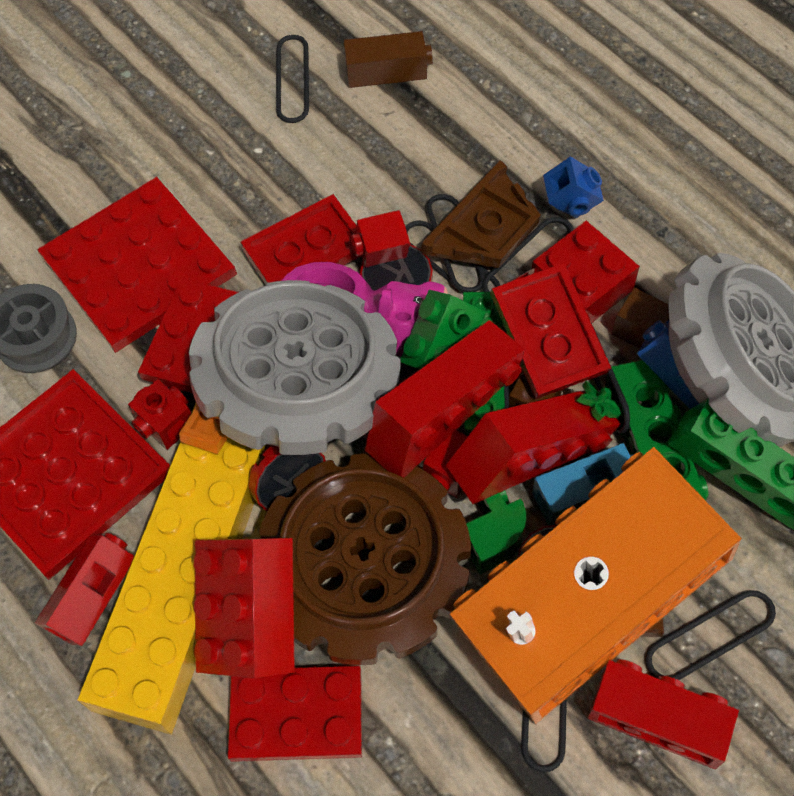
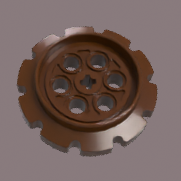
(432, 541)

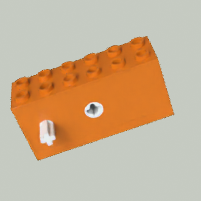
(638, 536)

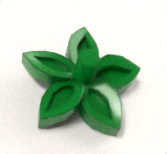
(600, 402)

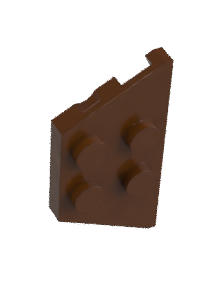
(485, 223)

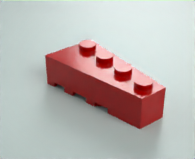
(441, 397)
(527, 442)

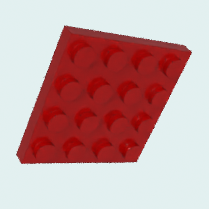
(131, 259)
(70, 472)

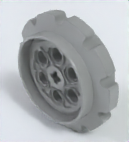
(736, 343)
(293, 366)

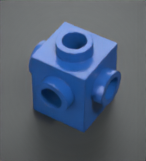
(573, 187)

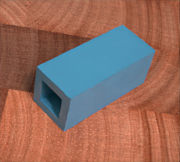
(572, 483)

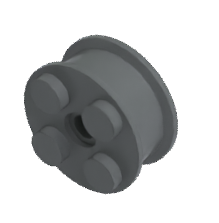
(34, 328)

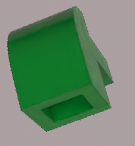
(498, 532)

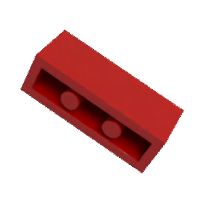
(664, 713)

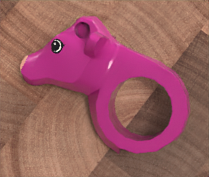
(394, 301)

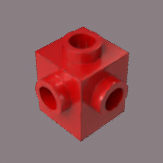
(160, 413)

